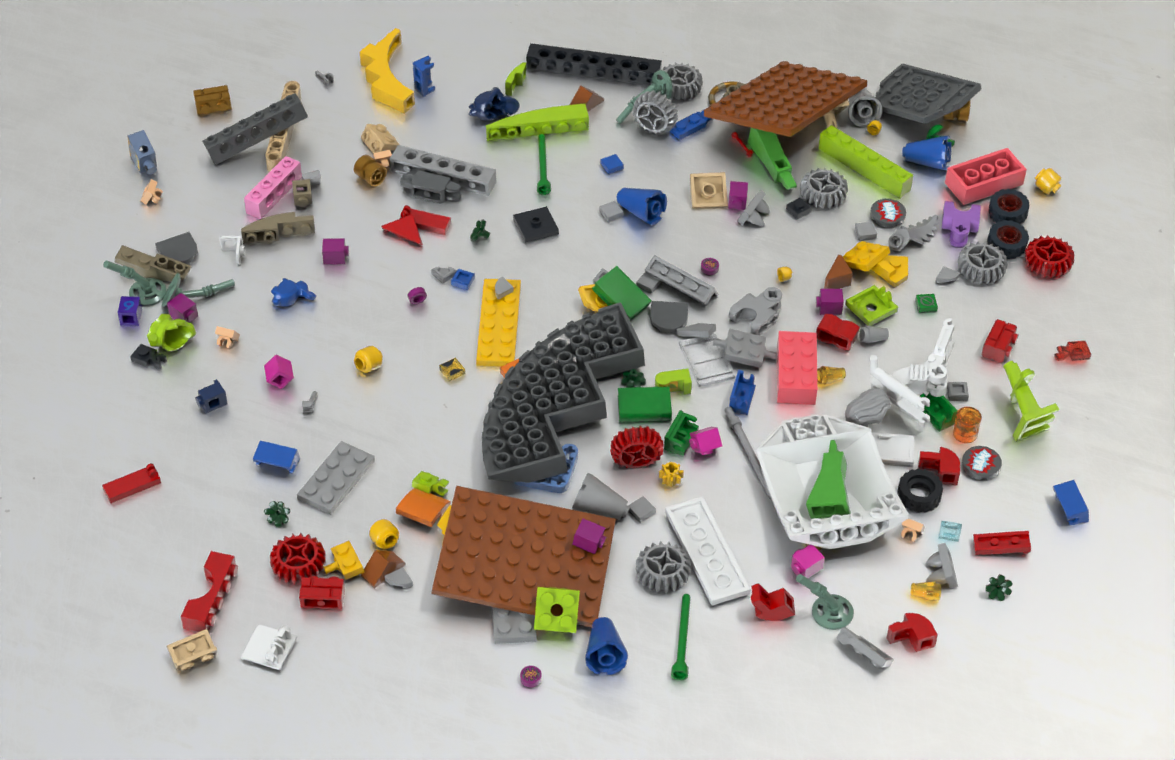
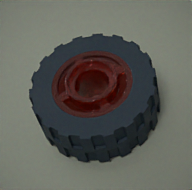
(1008, 206)
(1009, 237)

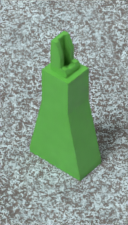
(772, 156)
(829, 491)

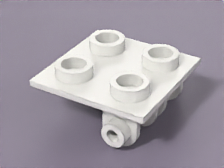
(269, 646)

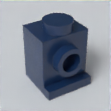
(211, 397)

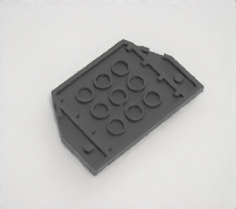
(923, 93)

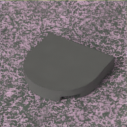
(179, 248)
(668, 315)

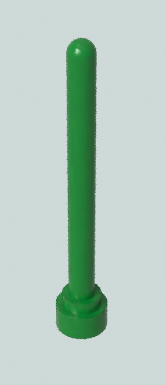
(543, 185)
(680, 668)

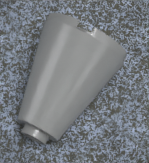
(864, 108)
(600, 499)

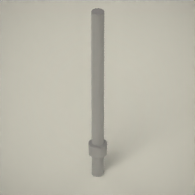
(736, 424)

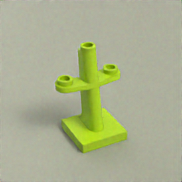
(1033, 419)

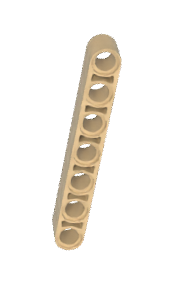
(279, 142)

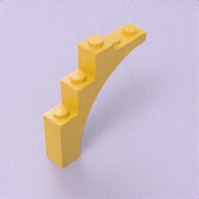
(384, 84)

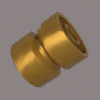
(961, 114)
(370, 170)

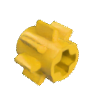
(671, 474)

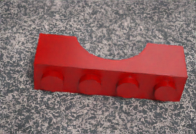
(201, 612)

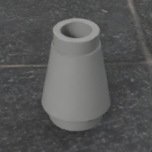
(873, 334)

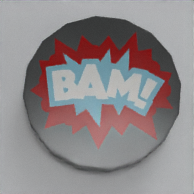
(888, 213)
(981, 462)

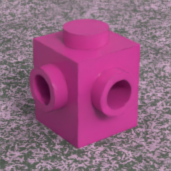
(278, 371)
(705, 440)
(807, 561)

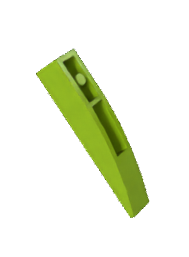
(540, 121)

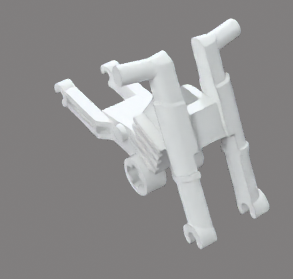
(917, 379)

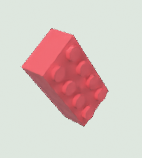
(985, 176)
(797, 367)

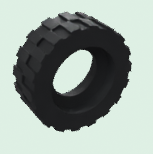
(924, 478)

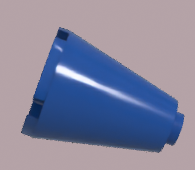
(929, 152)
(643, 203)
(605, 648)

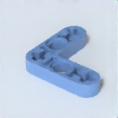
(565, 478)

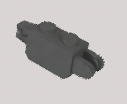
(431, 187)

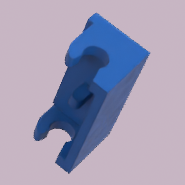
(422, 76)
(742, 393)
(276, 455)
(1072, 502)

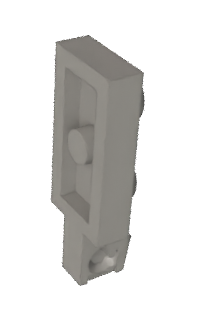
(864, 647)

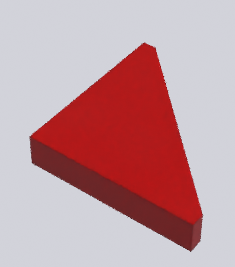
(404, 228)

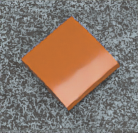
(422, 507)

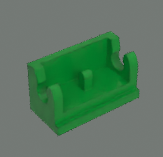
(941, 412)
(678, 435)

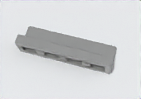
(680, 280)

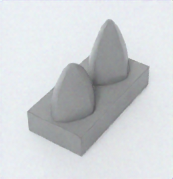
(752, 215)
(947, 573)

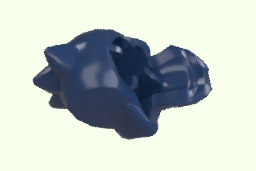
(492, 104)

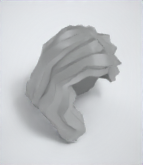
(868, 407)

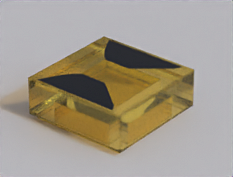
(452, 369)

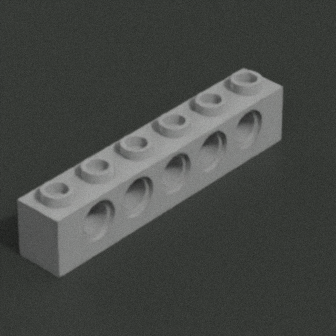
(468, 175)

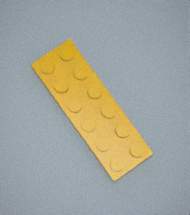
(498, 325)

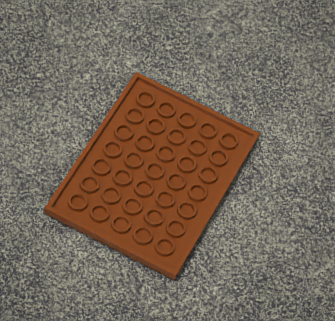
(786, 98)
(509, 546)

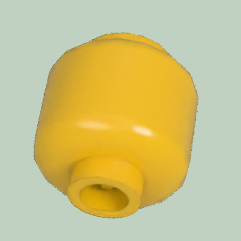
(1048, 181)
(368, 359)
(384, 534)

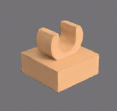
(383, 158)
(151, 193)
(226, 334)
(912, 526)

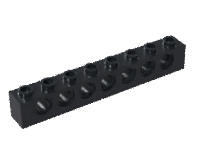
(591, 64)

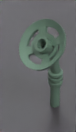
(657, 85)
(145, 286)
(174, 290)
(831, 603)

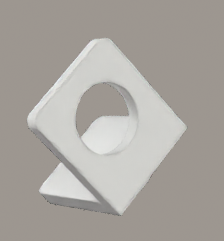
(238, 247)

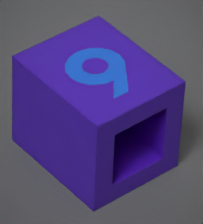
(129, 311)

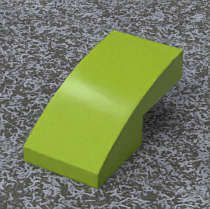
(515, 78)

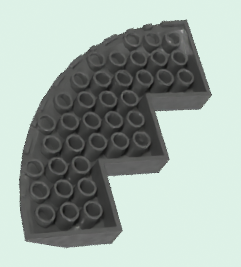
(555, 391)

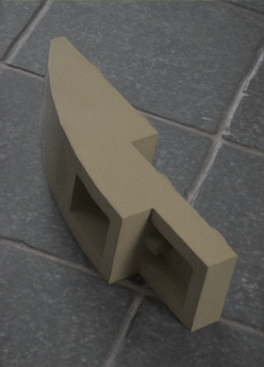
(271, 227)
(155, 267)

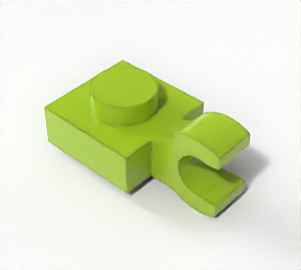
(427, 482)

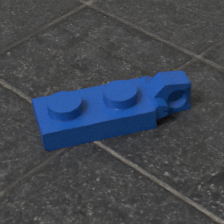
(690, 125)

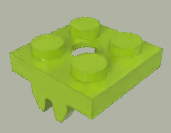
(872, 296)
(567, 599)

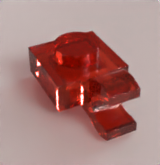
(1075, 350)

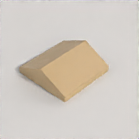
(708, 190)

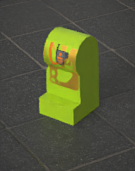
(676, 379)

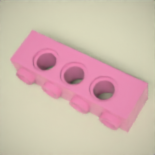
(272, 187)

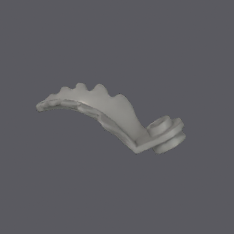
(915, 233)

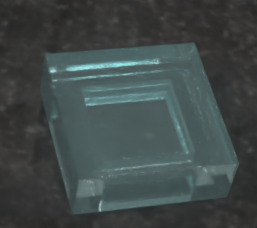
(950, 531)

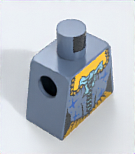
(145, 159)

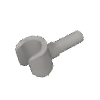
(326, 77)
(308, 406)

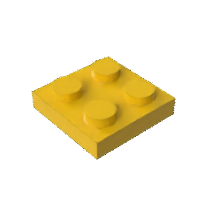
(865, 255)

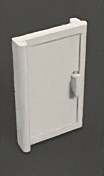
(896, 449)

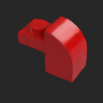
(945, 463)
(773, 605)
(916, 629)

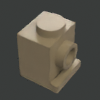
(302, 197)

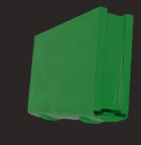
(617, 288)
(644, 404)

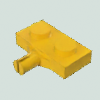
(345, 561)

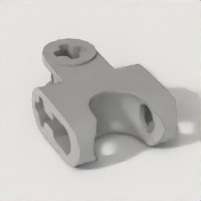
(760, 309)

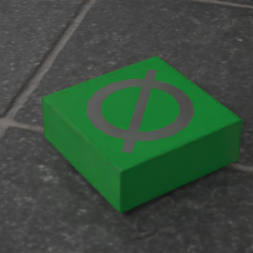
(926, 303)

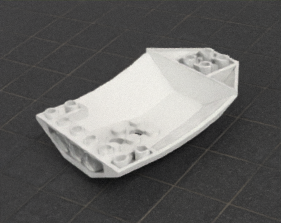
(791, 465)

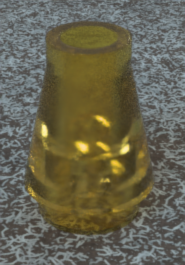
(830, 374)
(927, 590)

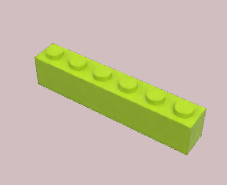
(865, 161)

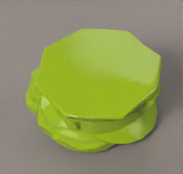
(170, 333)

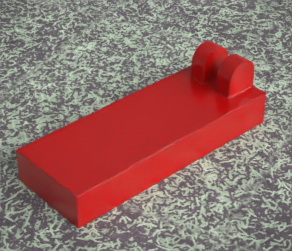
(428, 221)
(131, 483)
(1002, 543)

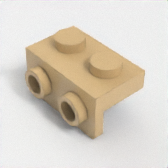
(378, 138)
(191, 650)

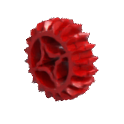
(1060, 257)
(636, 447)
(297, 551)

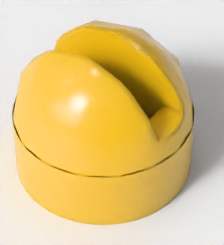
(874, 127)
(784, 273)

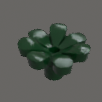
(479, 231)
(633, 379)
(277, 513)
(998, 587)

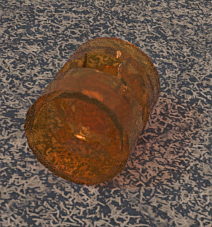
(967, 424)

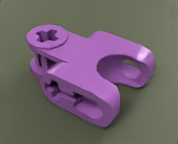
(960, 223)

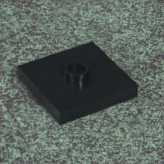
(536, 224)

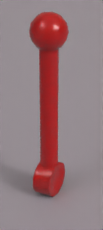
(749, 153)

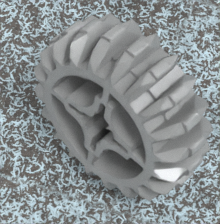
(685, 81)
(651, 117)
(824, 188)
(982, 263)
(653, 560)

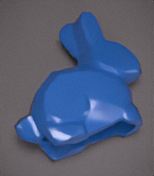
(288, 292)

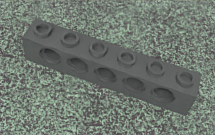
(282, 115)

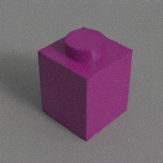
(738, 195)
(334, 251)
(830, 301)
(182, 308)
(589, 536)

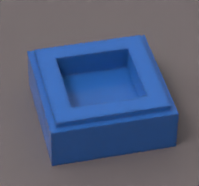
(611, 163)
(463, 279)

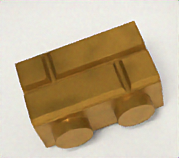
(212, 99)

